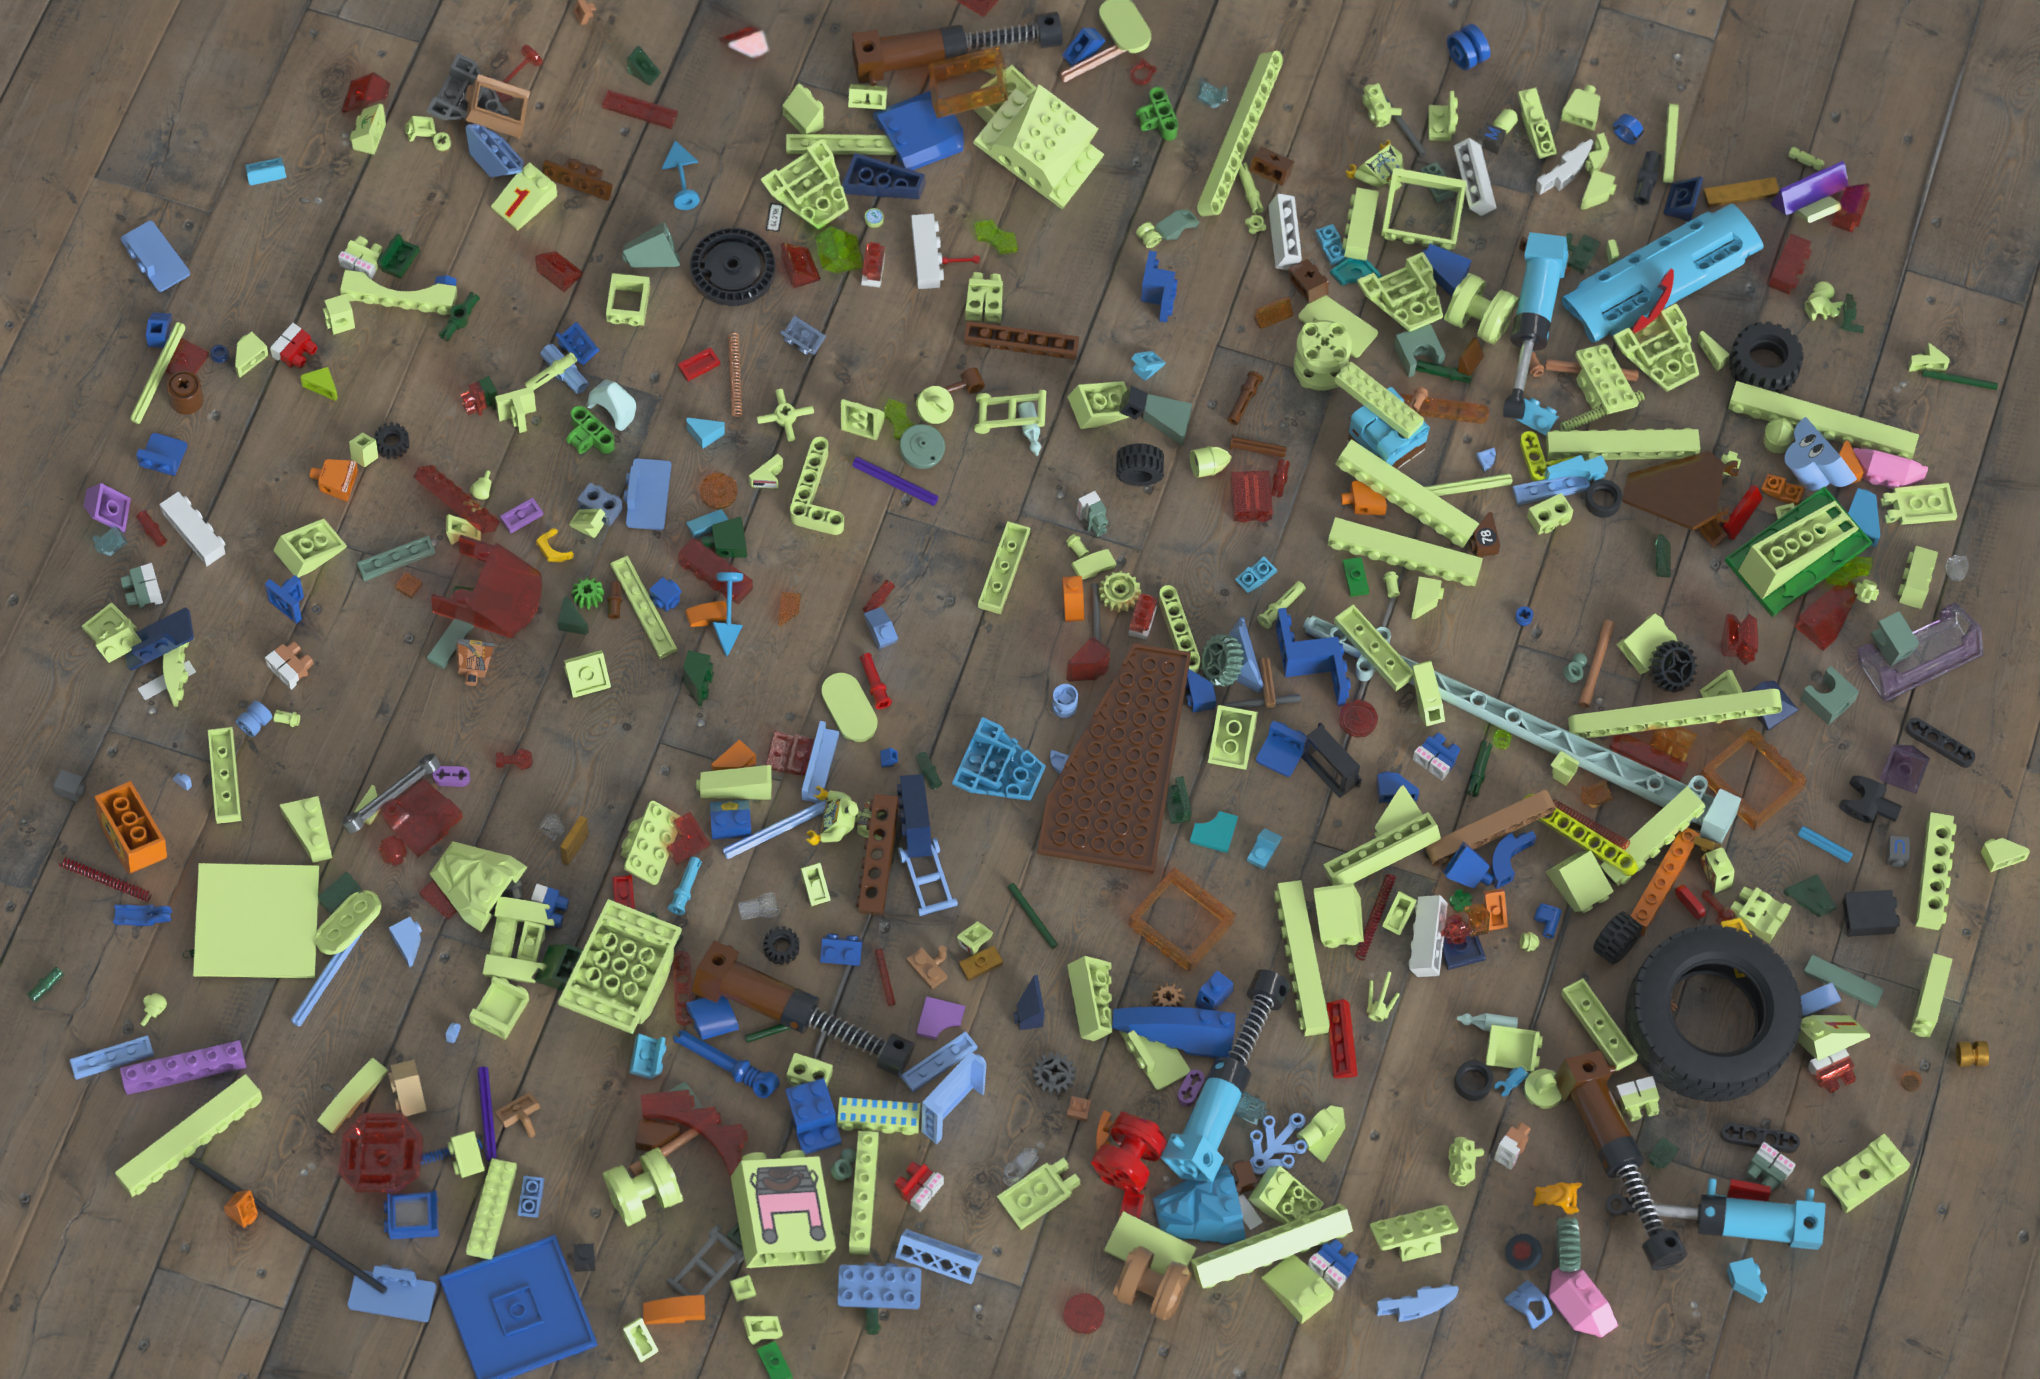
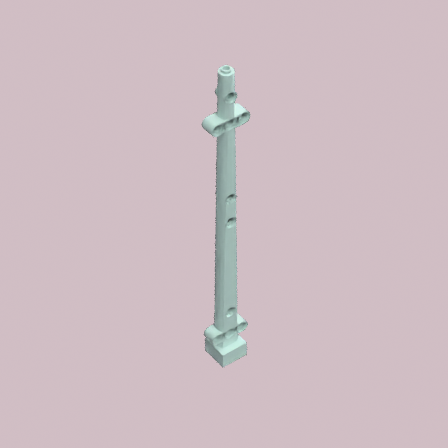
(1624, 772)

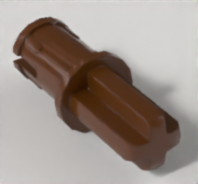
(614, 600)

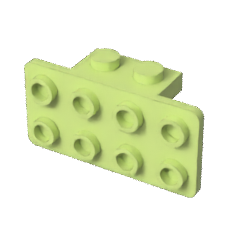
(1327, 309)
(1604, 380)
(648, 841)
(1159, 1062)
(1416, 1232)

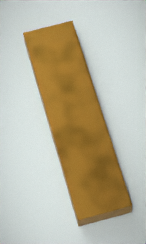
(1741, 192)

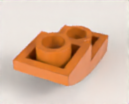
(1779, 489)
(704, 613)
(1103, 1128)

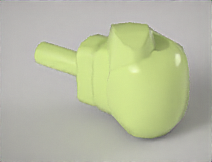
(481, 488)
(154, 1006)

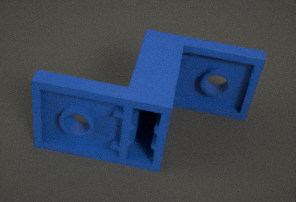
(1312, 656)

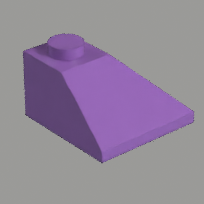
(107, 506)

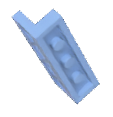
(819, 762)
(942, 1250)

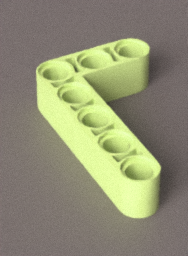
(809, 489)
(1178, 622)

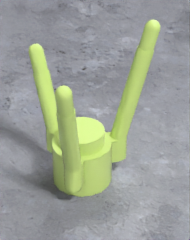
(1377, 1010)

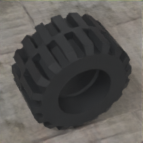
(1140, 464)
(1617, 937)

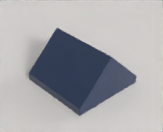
(1683, 198)

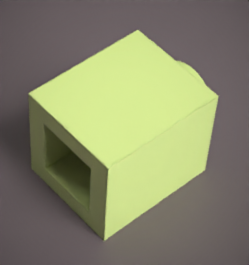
(363, 449)

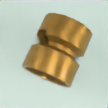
(1972, 1053)

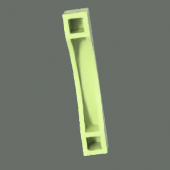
(437, 298)

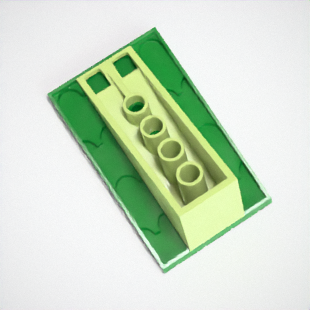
(1798, 551)

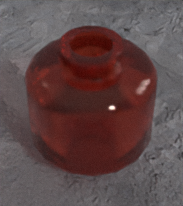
(393, 850)

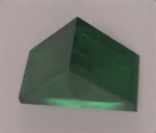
(642, 67)
(570, 619)

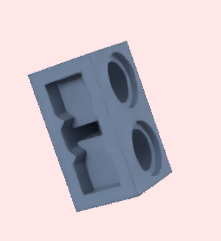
(603, 500)

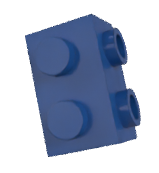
(578, 342)
(841, 950)

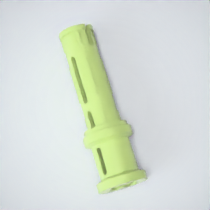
(1270, 615)

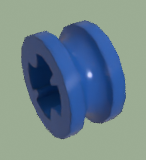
(1527, 612)

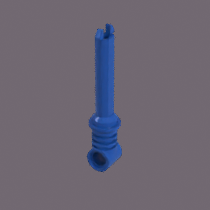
(762, 1083)

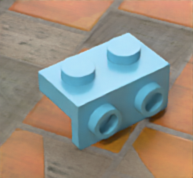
(1538, 417)
(647, 1056)

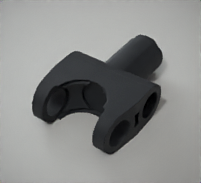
(1871, 802)

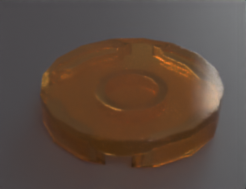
(718, 490)

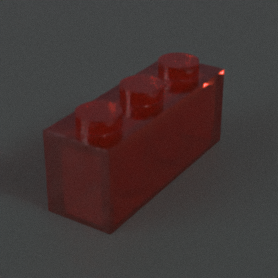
(1791, 264)

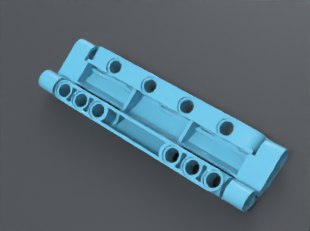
(1649, 264)

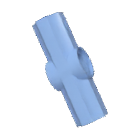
(571, 375)

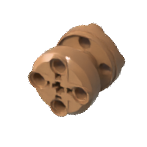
(1139, 1277)

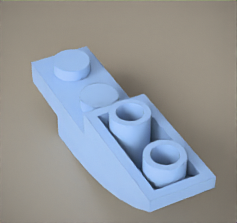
(1425, 1302)

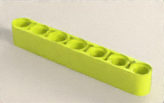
(1587, 840)

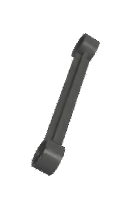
(355, 820)

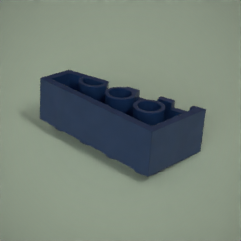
(881, 179)
(914, 815)

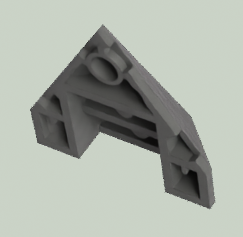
(451, 101)

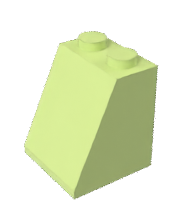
(1580, 881)
(1339, 915)

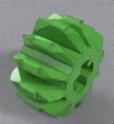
(591, 598)

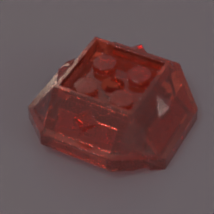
(379, 1135)

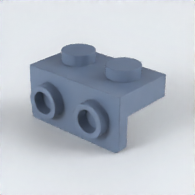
(803, 335)

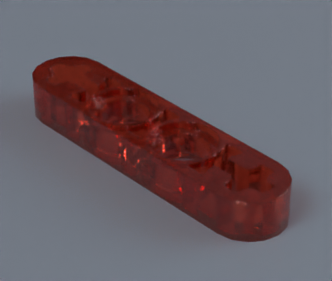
(680, 988)

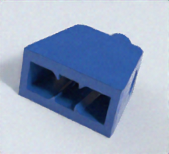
(1468, 867)
(1216, 990)

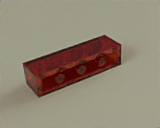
(706, 564)

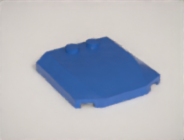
(917, 132)

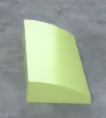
(1134, 1233)

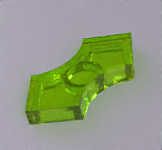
(989, 232)
(896, 414)
(1856, 567)

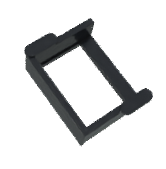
(1336, 757)

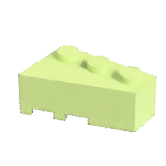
(1917, 577)
(308, 825)

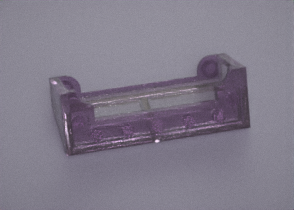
(1941, 648)

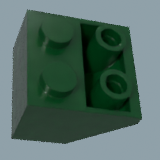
(697, 675)
(559, 963)

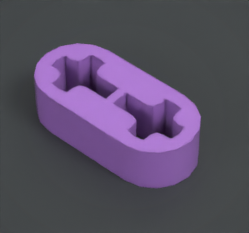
(451, 776)
(1195, 1090)

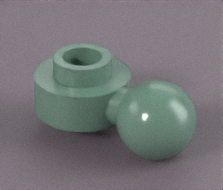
(1573, 671)
(842, 1169)

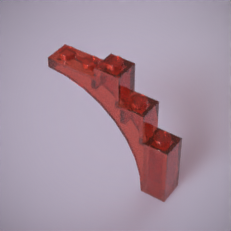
(677, 1107)

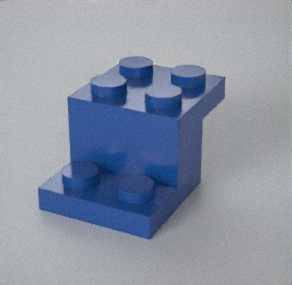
(1159, 287)
(813, 1116)

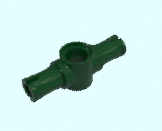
(463, 309)

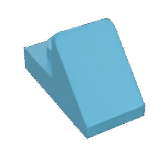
(1147, 364)
(1264, 848)

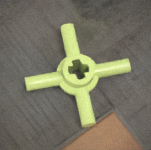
(785, 414)

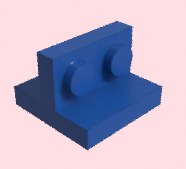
(287, 597)

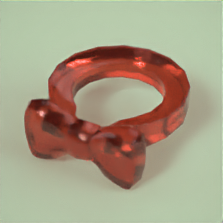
(1143, 63)

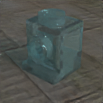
(1248, 1114)

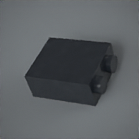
(1870, 913)

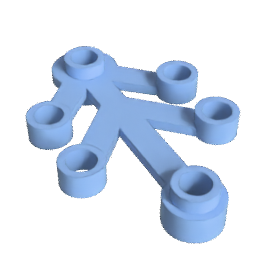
(1275, 1145)

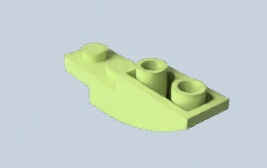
(1535, 123)
(175, 673)

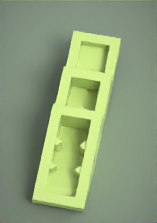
(352, 1095)

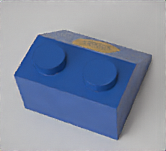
(730, 819)

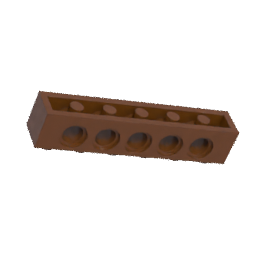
(1021, 340)
(879, 804)

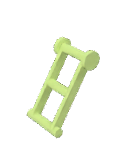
(985, 399)

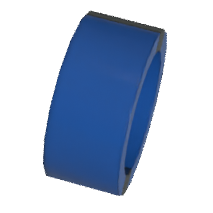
(1632, 125)

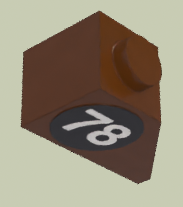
(1485, 538)

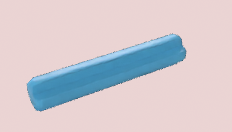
(1825, 844)

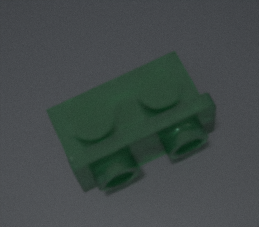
(1178, 802)

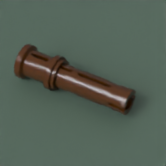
(1247, 391)

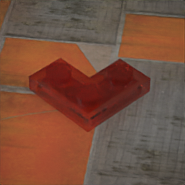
(691, 841)

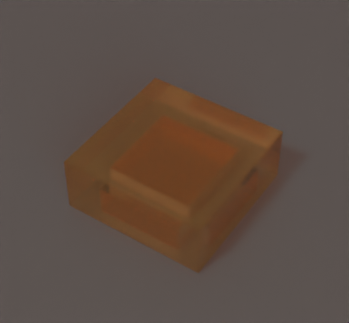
(408, 585)

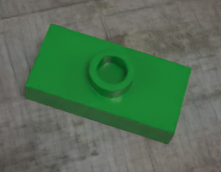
(1355, 577)
(774, 1362)

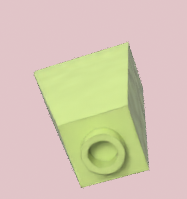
(736, 783)

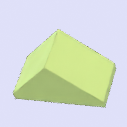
(639, 1339)

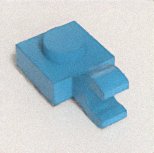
(1516, 1076)

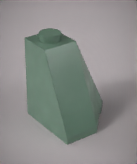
(652, 249)

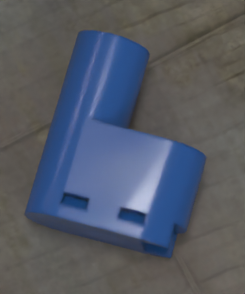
(1550, 917)

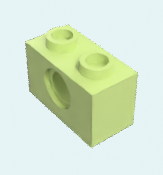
(338, 314)

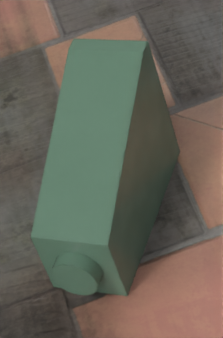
(1168, 416)

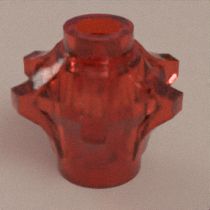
(1456, 930)

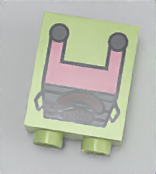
(782, 1210)

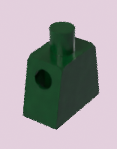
(727, 539)

